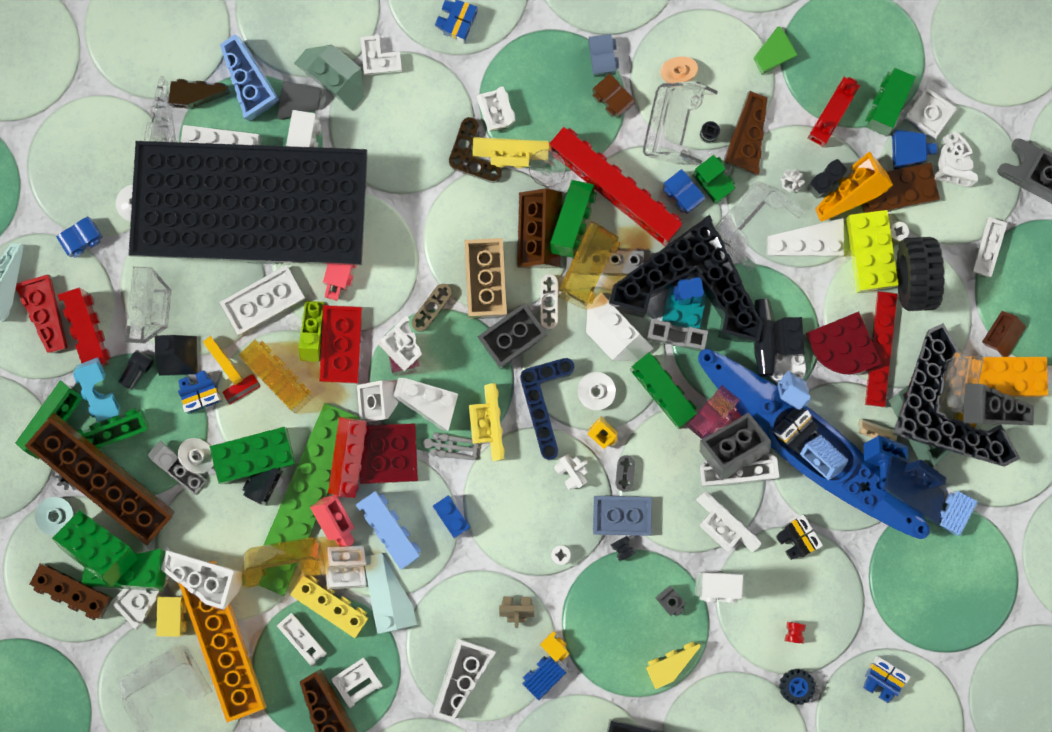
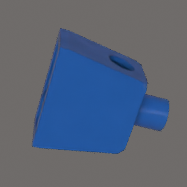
(910, 149)

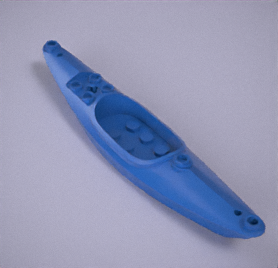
(768, 410)

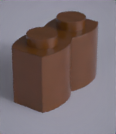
(613, 96)

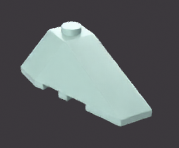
(9, 271)
(389, 601)

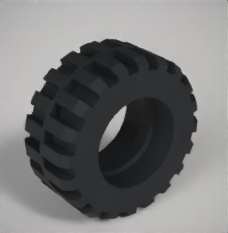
(920, 273)

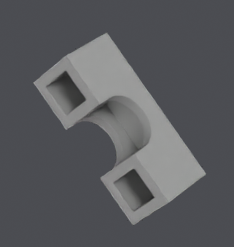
(677, 336)

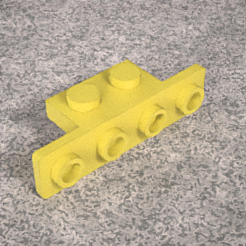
(507, 151)
(486, 422)

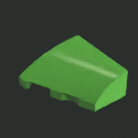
(774, 52)

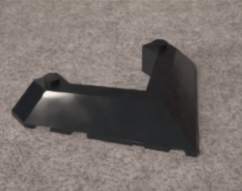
(704, 255)
(920, 412)

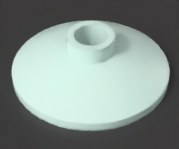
(45, 511)

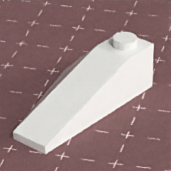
(208, 581)

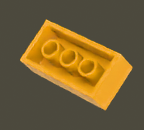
(1016, 375)

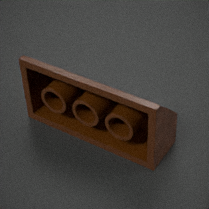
(536, 225)

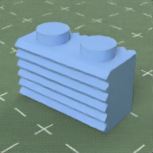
(793, 390)
(824, 457)
(957, 512)

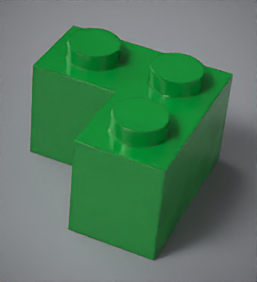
(713, 180)

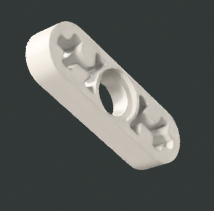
(543, 316)

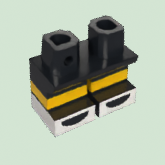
(796, 429)
(803, 545)

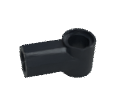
(138, 365)

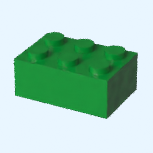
(889, 101)

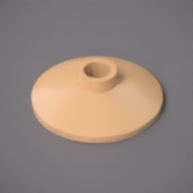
(679, 70)

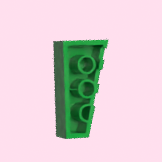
(663, 390)
(142, 575)

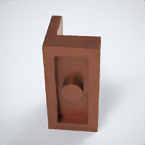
(1004, 333)

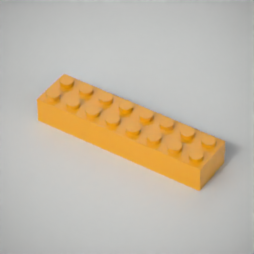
(225, 657)

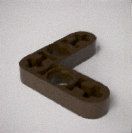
(464, 154)

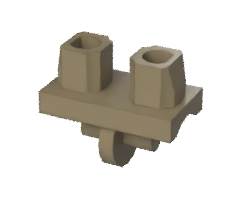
(516, 613)

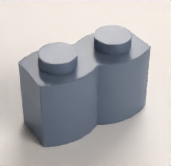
(602, 55)

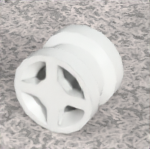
(896, 235)
(560, 555)

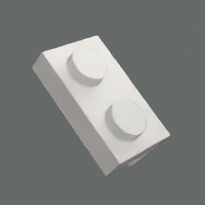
(496, 109)

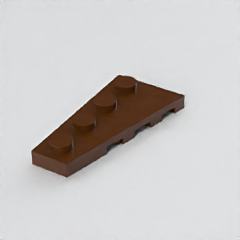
(745, 144)

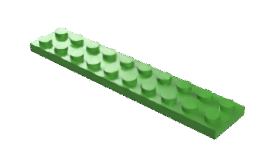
(306, 488)

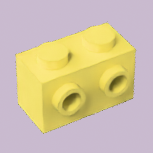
(171, 616)

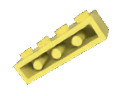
(330, 606)

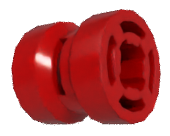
(795, 632)

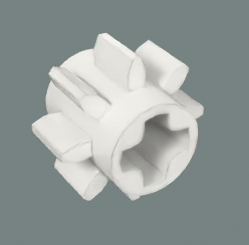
(792, 180)

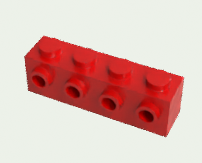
(347, 457)

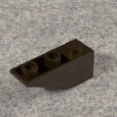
(191, 95)

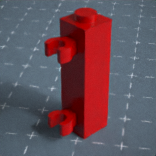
(834, 111)

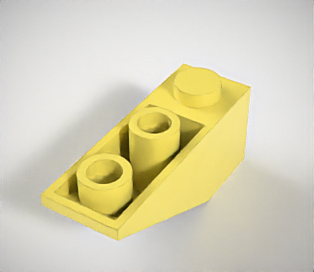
(667, 669)

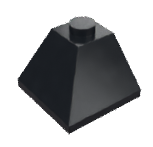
(176, 355)
(262, 486)

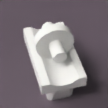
(574, 468)

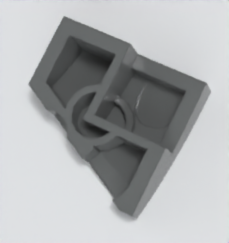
(298, 98)

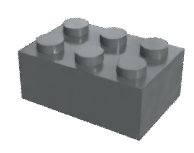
(512, 336)
(735, 446)

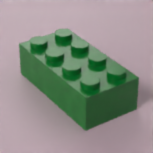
(252, 455)
(95, 548)

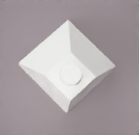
(376, 400)

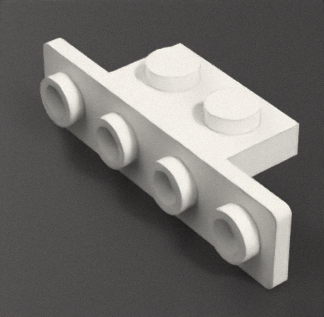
(724, 526)

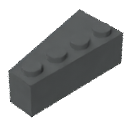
(992, 407)

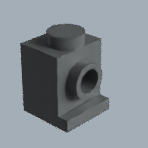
(664, 597)

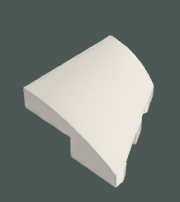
(401, 344)

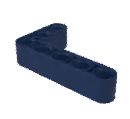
(540, 403)

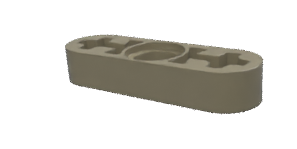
(436, 293)

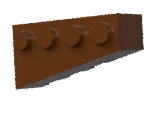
(324, 706)

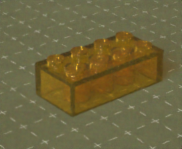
(272, 373)

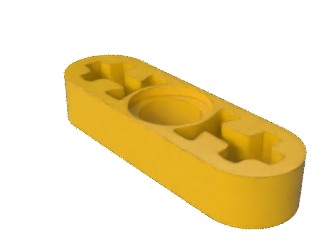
(222, 359)

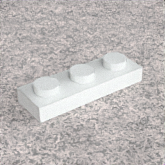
(989, 247)

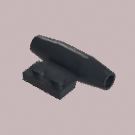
(776, 337)

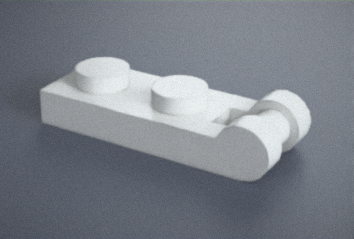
(301, 639)

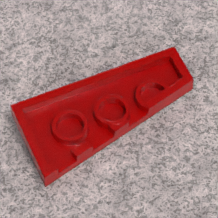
(43, 311)

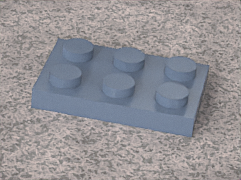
(622, 515)

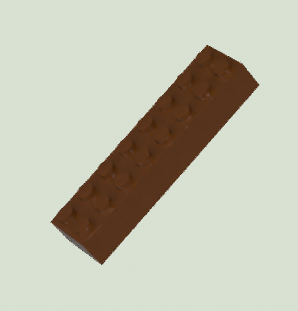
(99, 479)

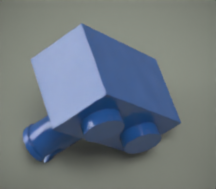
(880, 449)

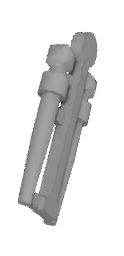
(428, 443)

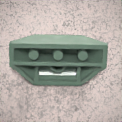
(334, 73)

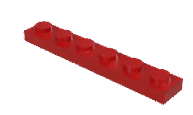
(882, 341)

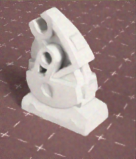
(956, 163)

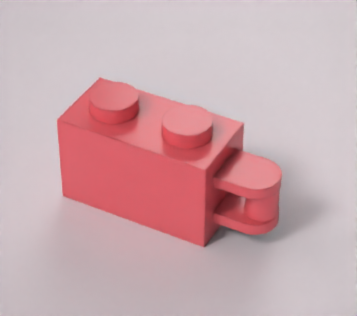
(338, 277)
(334, 520)

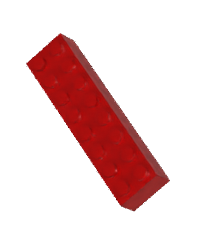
(615, 186)

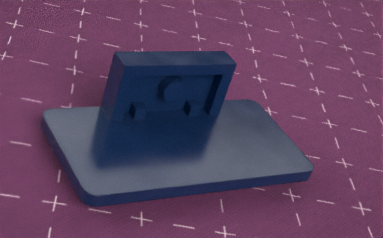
(916, 486)

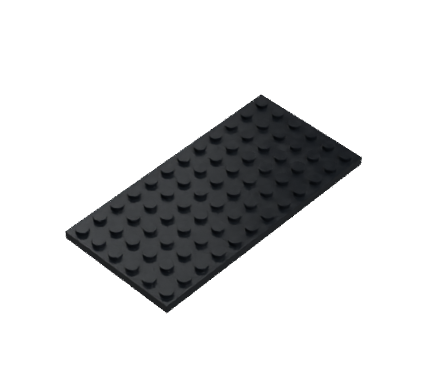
(248, 202)

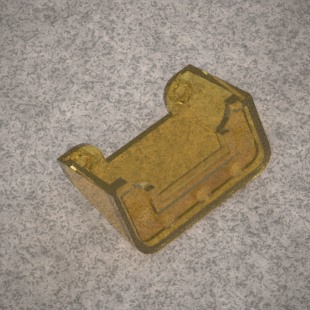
(305, 551)

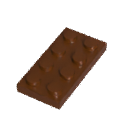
(910, 188)

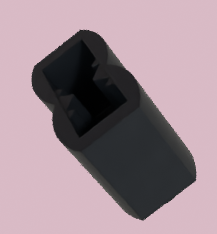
(823, 181)

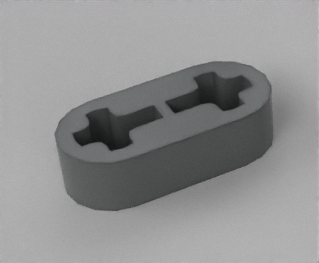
(620, 472)

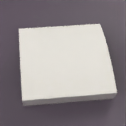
(345, 567)

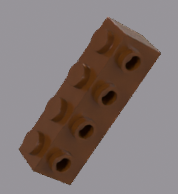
(71, 591)

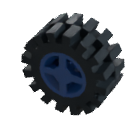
(803, 690)

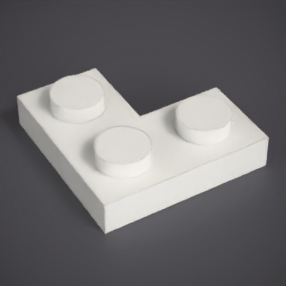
(376, 62)

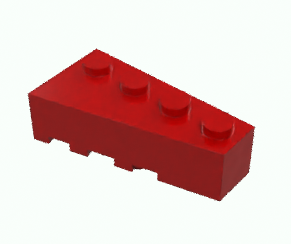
(85, 326)

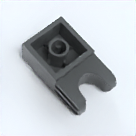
(1032, 172)

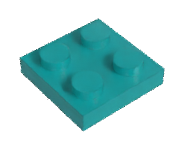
(683, 315)

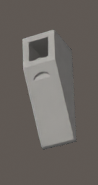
(169, 462)

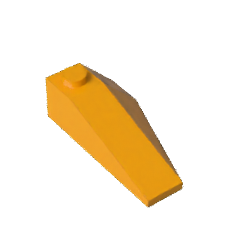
(863, 184)

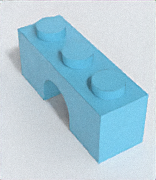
(101, 405)

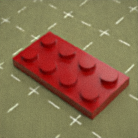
(340, 344)

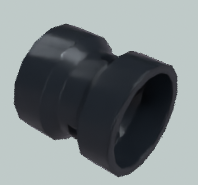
(708, 135)
(623, 549)

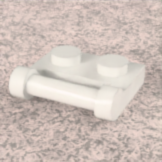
(352, 677)

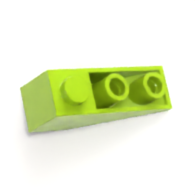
(311, 332)

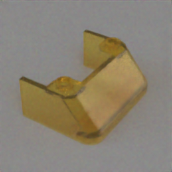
(588, 265)

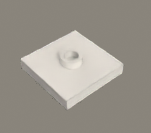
(930, 113)

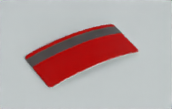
(236, 392)

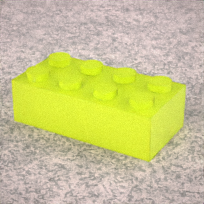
(872, 251)

